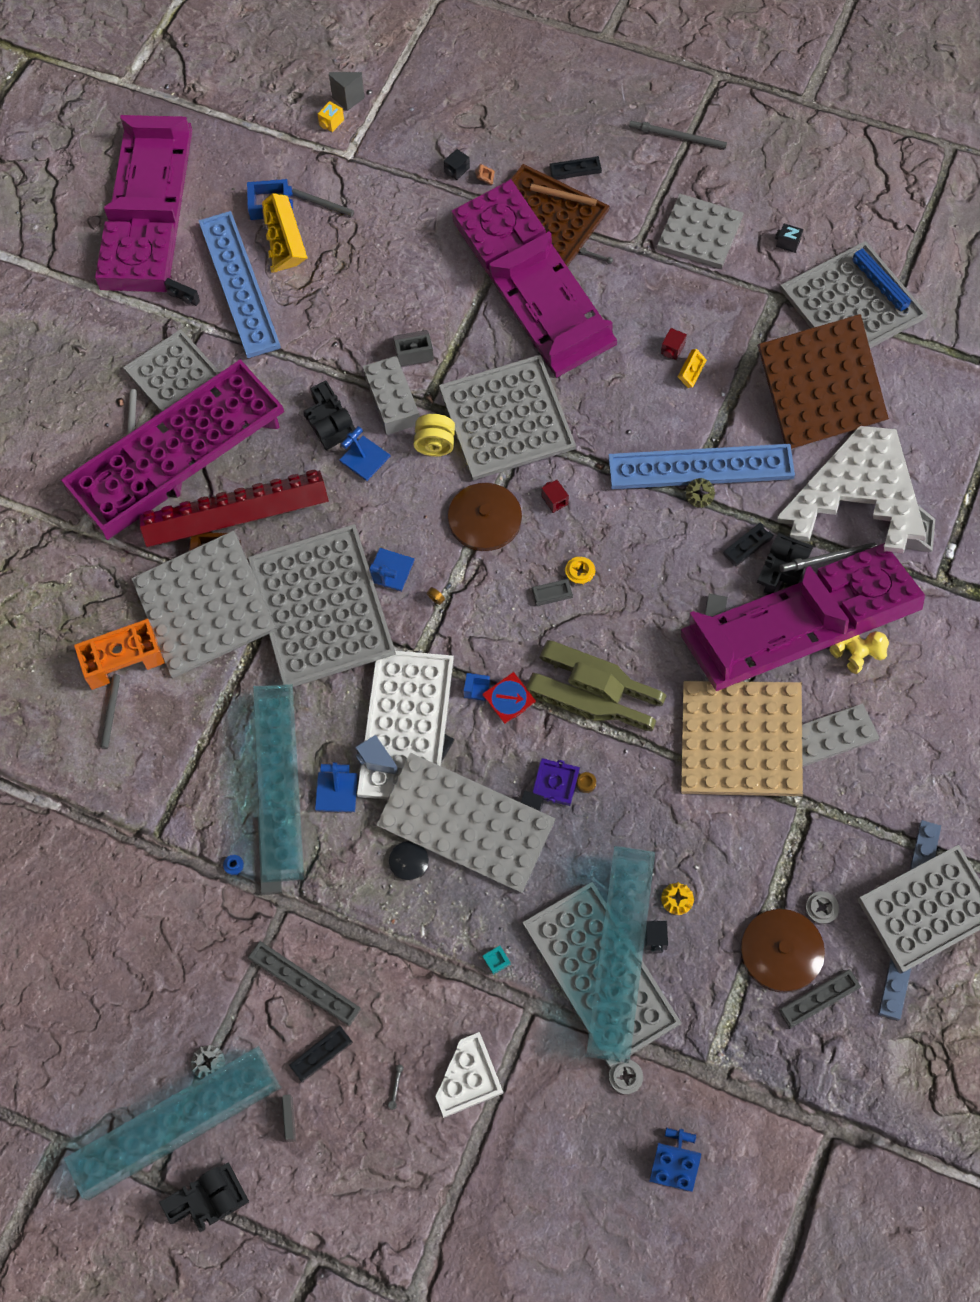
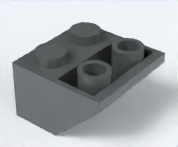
(413, 347)

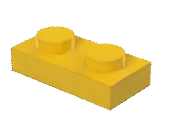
(692, 368)

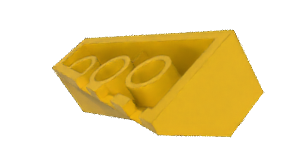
(283, 234)

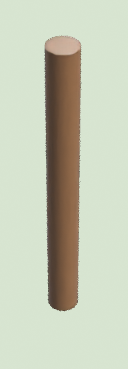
(565, 195)

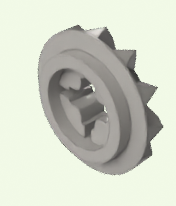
(823, 898)
(198, 1059)
(631, 1068)

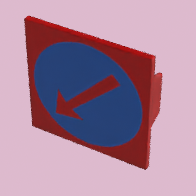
(509, 698)

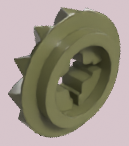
(694, 486)

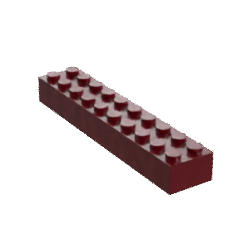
(233, 508)

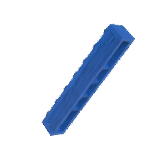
(881, 280)

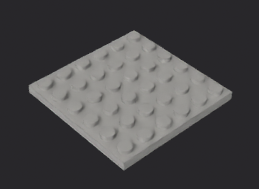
(842, 291)
(507, 417)
(204, 604)

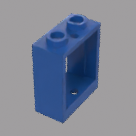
(265, 187)

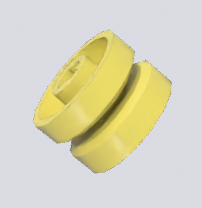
(434, 435)

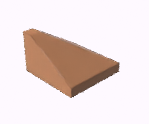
(485, 174)

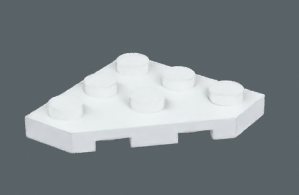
(468, 1077)

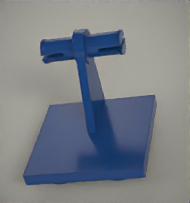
(363, 456)
(391, 569)
(337, 789)
(675, 1165)

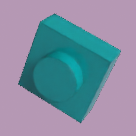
(496, 960)

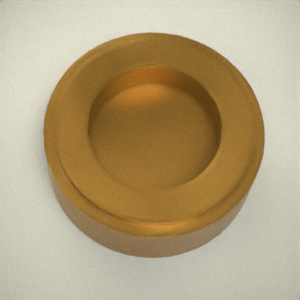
(435, 596)
(586, 782)

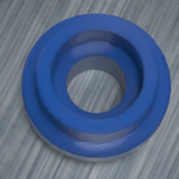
(233, 870)

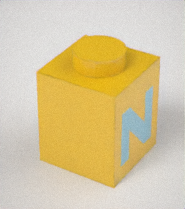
(330, 116)

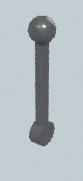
(583, 251)
(392, 1104)

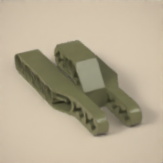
(597, 678)

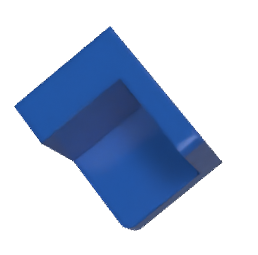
(475, 686)

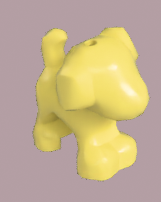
(874, 645)

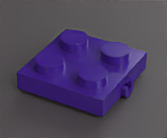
(556, 781)

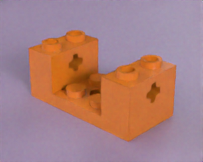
(137, 645)

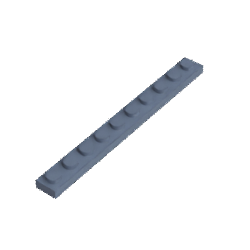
(896, 983)

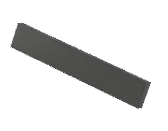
(304, 983)

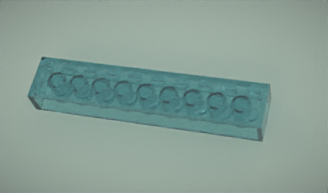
(278, 784)
(621, 955)
(172, 1123)

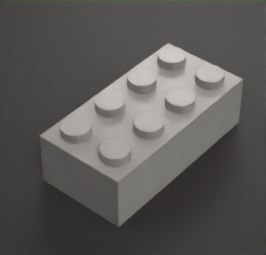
(391, 395)

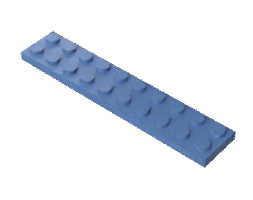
(239, 284)
(712, 464)

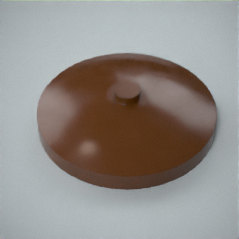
(484, 516)
(782, 950)

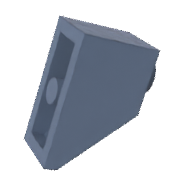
(375, 756)

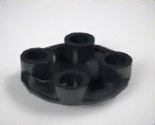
(408, 861)

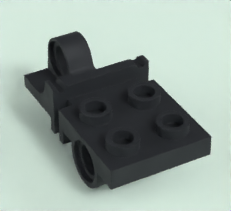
(328, 417)
(782, 552)
(210, 1198)

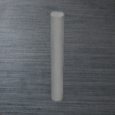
(132, 411)

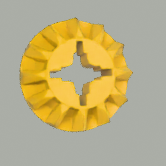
(575, 564)
(671, 905)

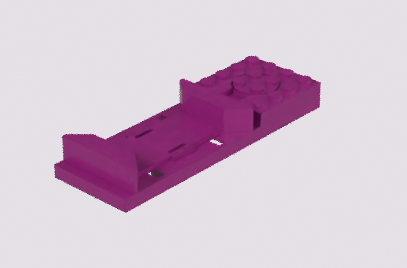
(140, 224)
(521, 256)
(148, 464)
(833, 605)

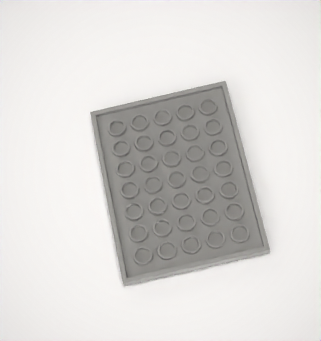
(322, 606)

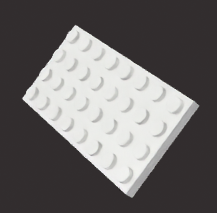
(406, 714)

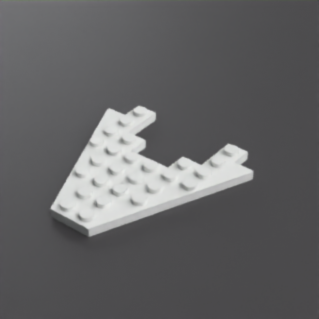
(862, 470)

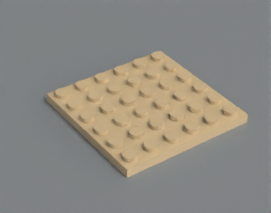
(742, 739)

